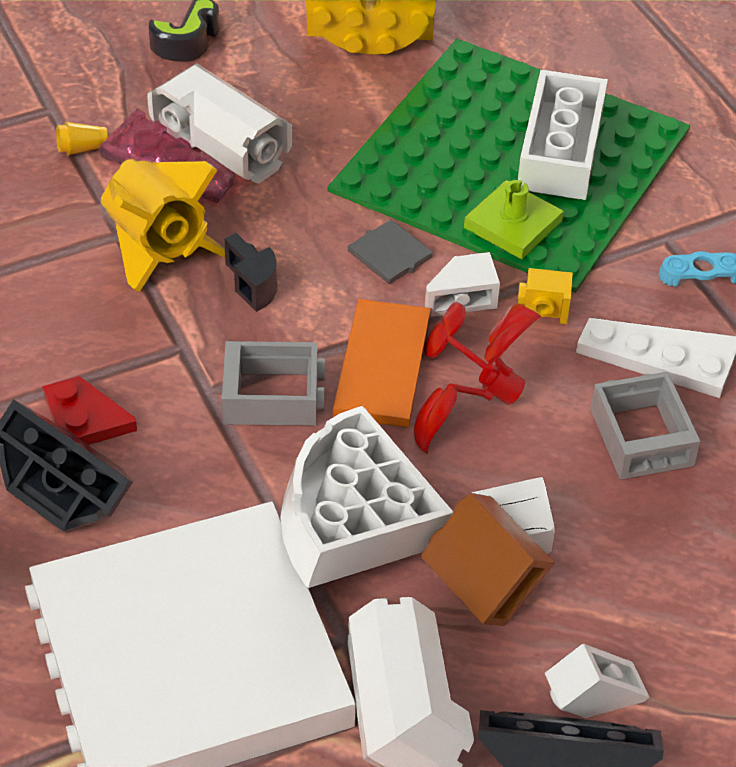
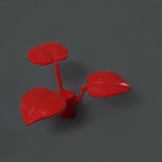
(495, 378)

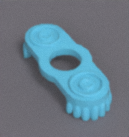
(682, 267)

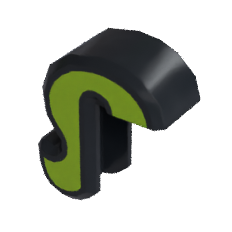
(191, 37)

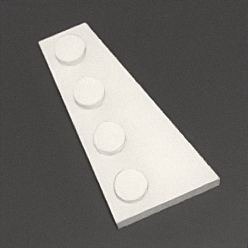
(690, 357)

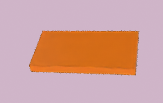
(383, 361)

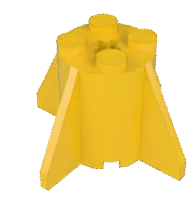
(158, 213)

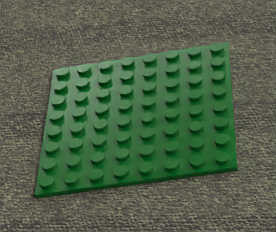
(465, 137)

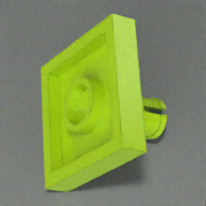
(513, 218)

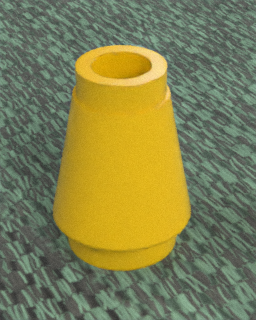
(78, 137)

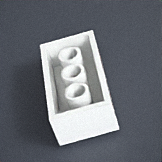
(562, 134)

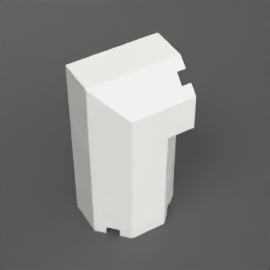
(222, 122)
(404, 688)

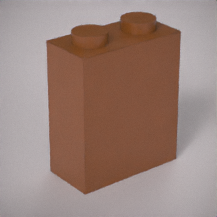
(486, 559)

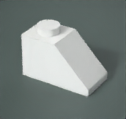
(464, 280)
(594, 682)

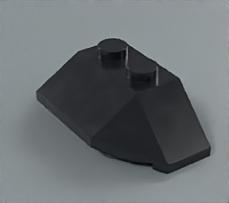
(57, 470)
(558, 741)

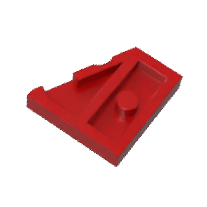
(86, 411)

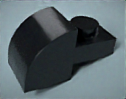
(253, 271)

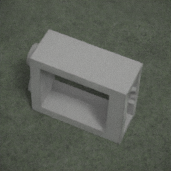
(271, 358)
(648, 454)

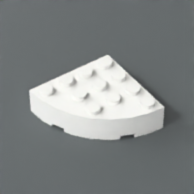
(355, 502)

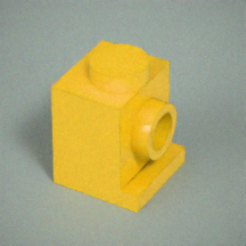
(547, 293)

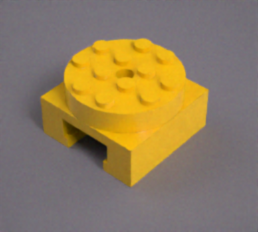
(371, 24)

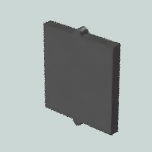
(390, 251)

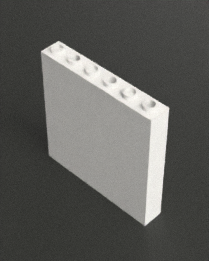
(189, 647)

